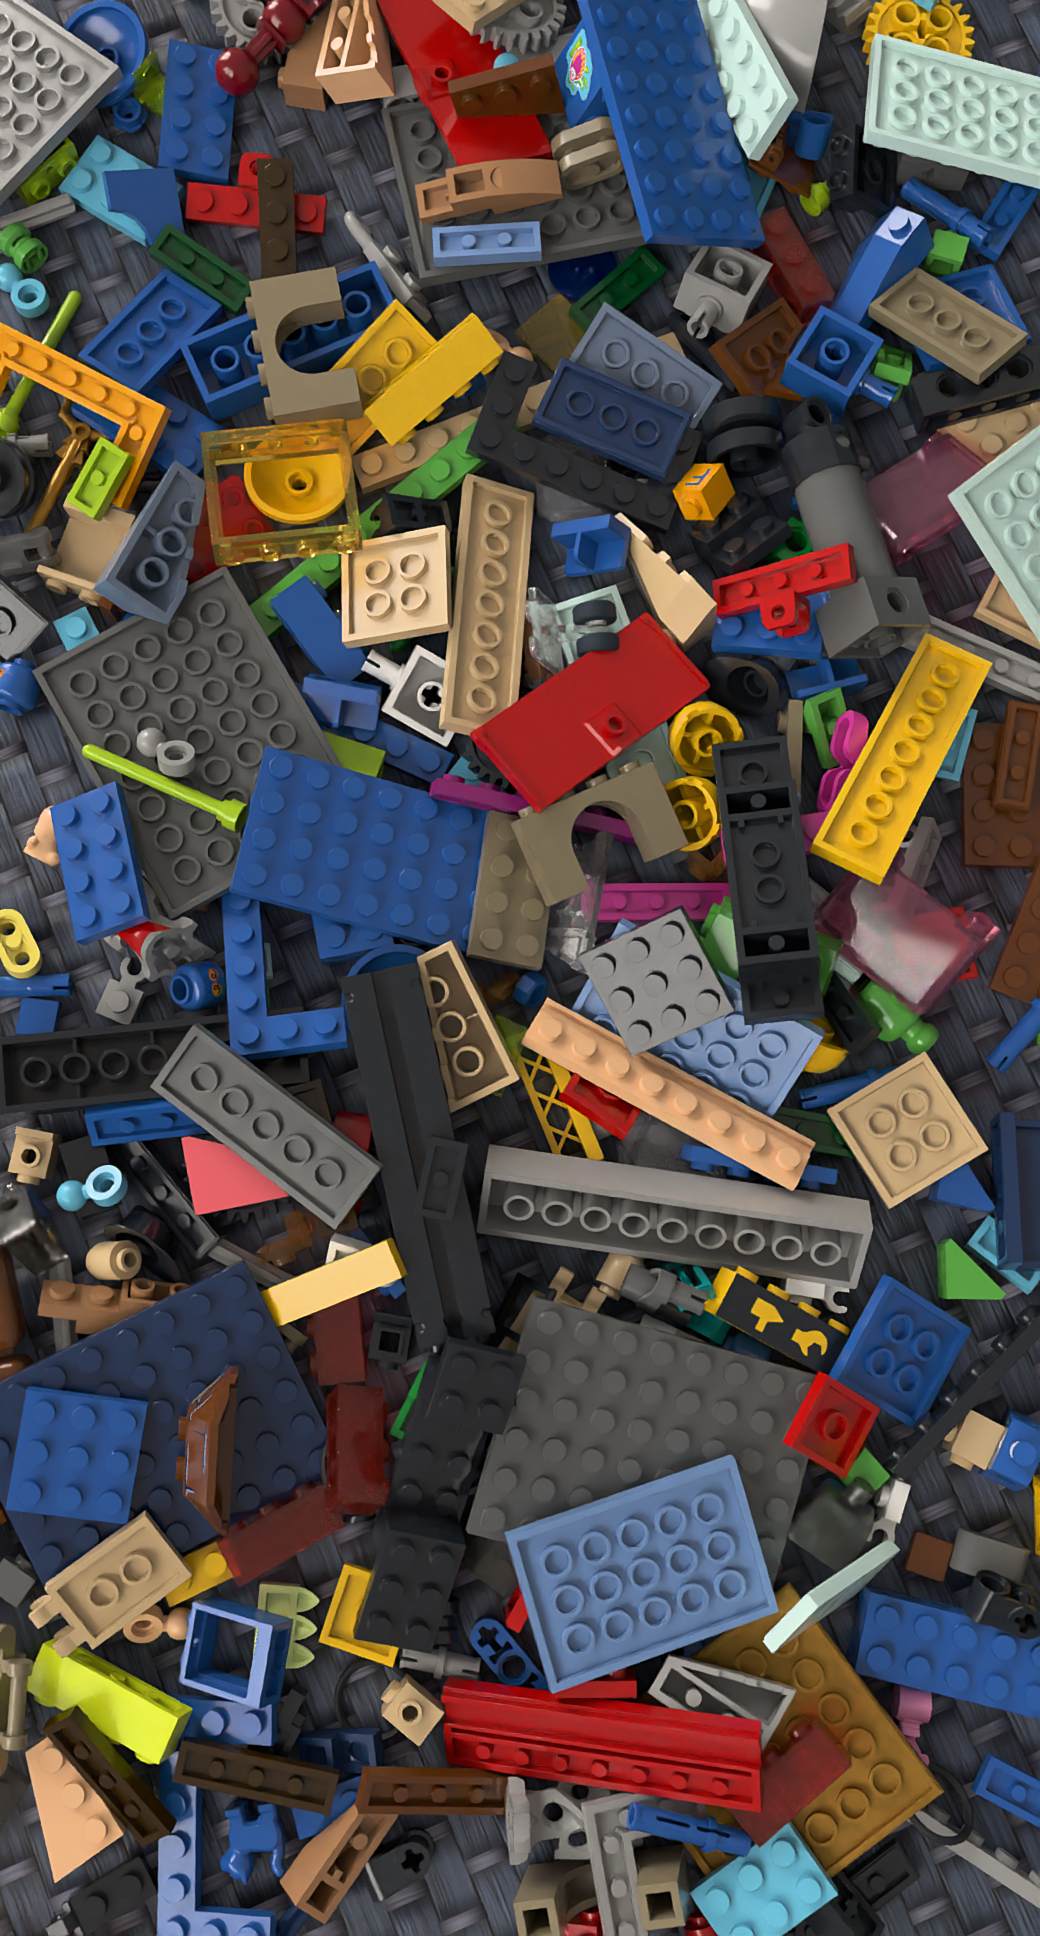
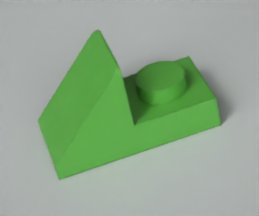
(893, 366)
(820, 719)

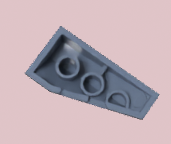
(154, 557)

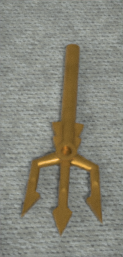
(70, 456)

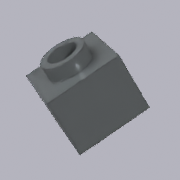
(17, 1578)

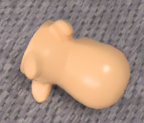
(43, 844)

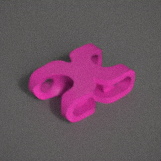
(845, 747)

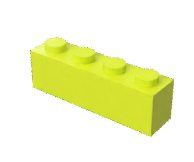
(113, 1699)

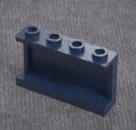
(1016, 1191)

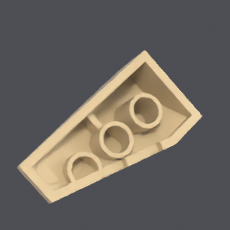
(675, 599)

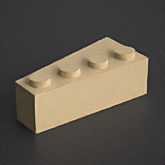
(466, 1035)

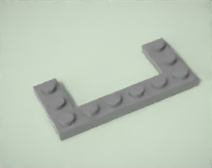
(614, 1858)

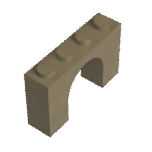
(280, 308)
(634, 795)
(561, 1889)

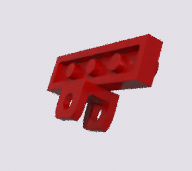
(240, 204)
(783, 587)

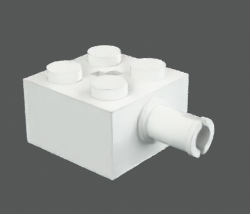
(406, 685)

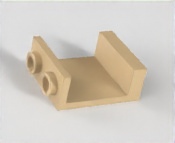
(85, 552)

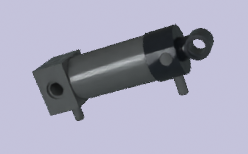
(836, 509)

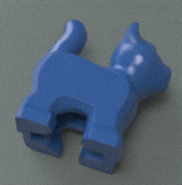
(253, 1833)

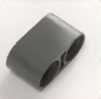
(979, 1552)

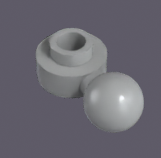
(173, 757)

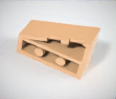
(355, 53)
(70, 1811)

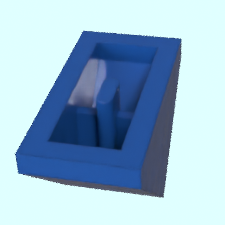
(961, 1190)

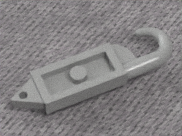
(388, 260)

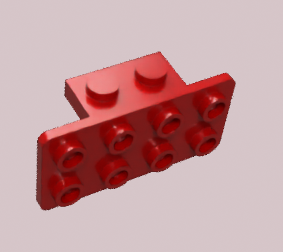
(238, 518)

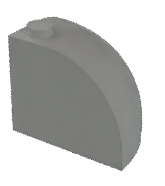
(794, 37)

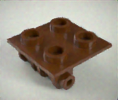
(785, 166)

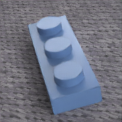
(486, 244)

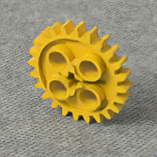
(936, 29)

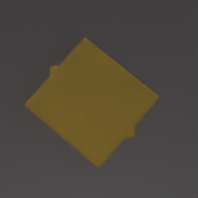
(551, 333)

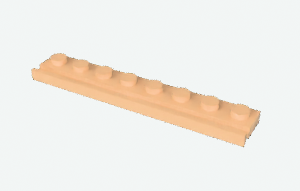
(669, 1094)

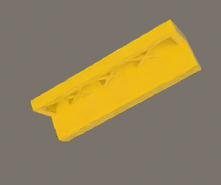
(580, 1122)

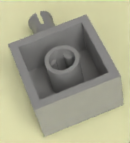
(721, 288)

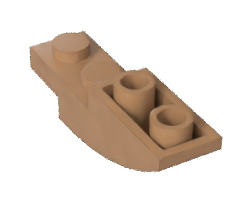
(488, 185)
(99, 1305)

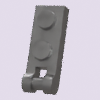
(15, 555)

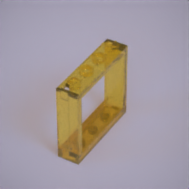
(279, 443)

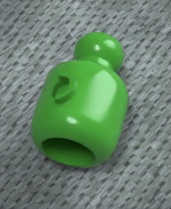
(897, 1019)

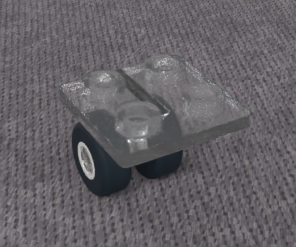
(589, 629)

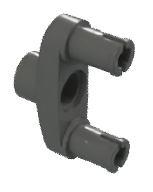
(661, 1293)

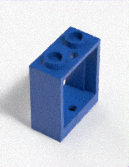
(268, 1658)

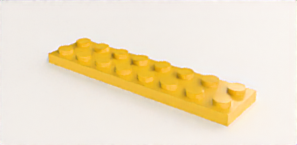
(900, 759)

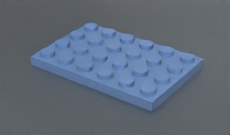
(743, 1061)
(641, 1573)

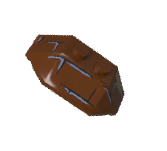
(210, 1450)

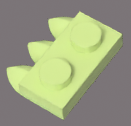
(287, 1601)

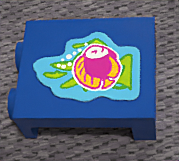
(580, 80)

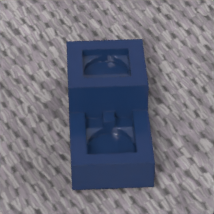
(342, 1748)

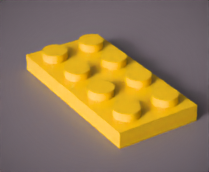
(379, 357)

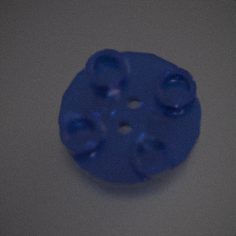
(577, 282)

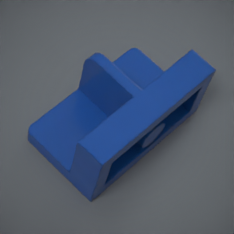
(593, 544)
(827, 674)
(343, 701)

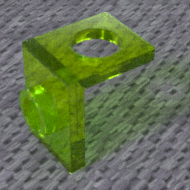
(151, 89)

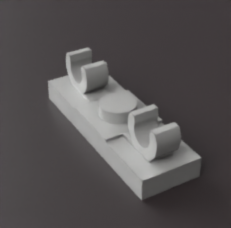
(921, 849)

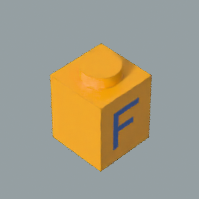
(704, 491)

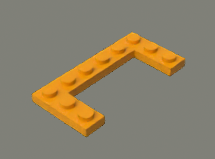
(139, 416)

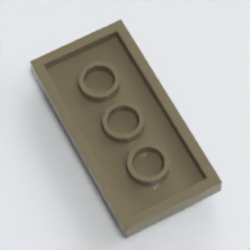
(947, 325)
(508, 907)

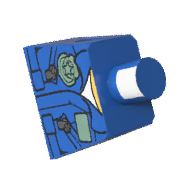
(1016, 1452)

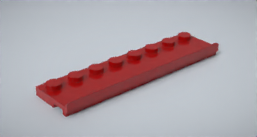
(605, 1743)

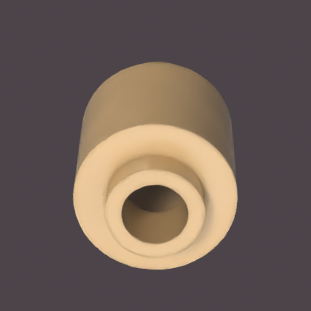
(114, 1260)
(614, 1272)

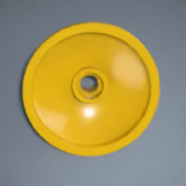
(274, 482)

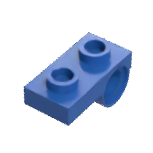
(809, 133)

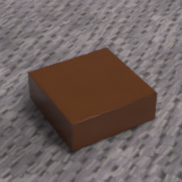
(928, 1555)

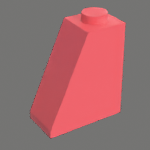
(224, 1179)

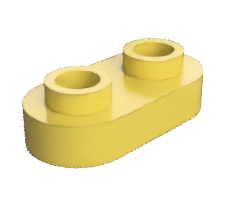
(18, 946)

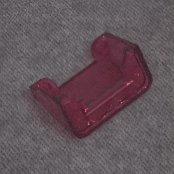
(914, 492)
(903, 935)

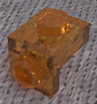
(703, 868)
(283, 1251)

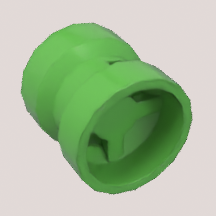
(18, 243)

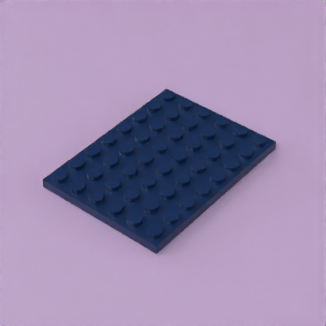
(167, 1360)

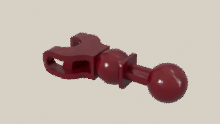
(280, 25)

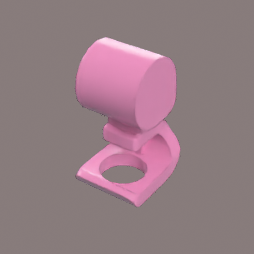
(911, 1709)

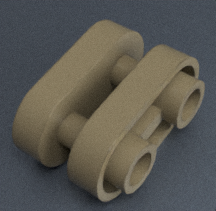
(587, 153)

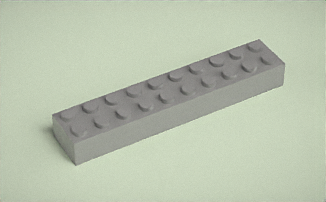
(674, 1216)

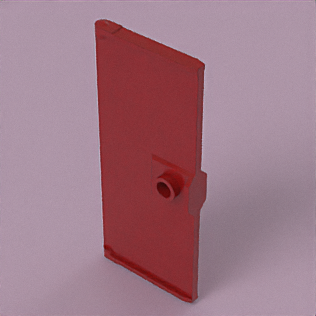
(443, 51)
(590, 713)

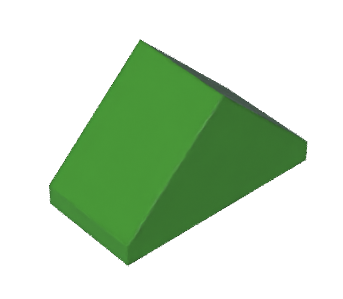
(961, 1277)

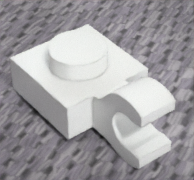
(805, 1291)
(891, 1502)

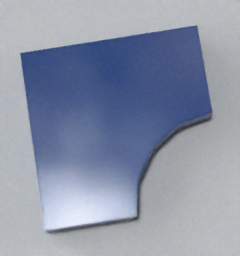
(145, 197)

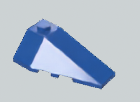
(881, 259)

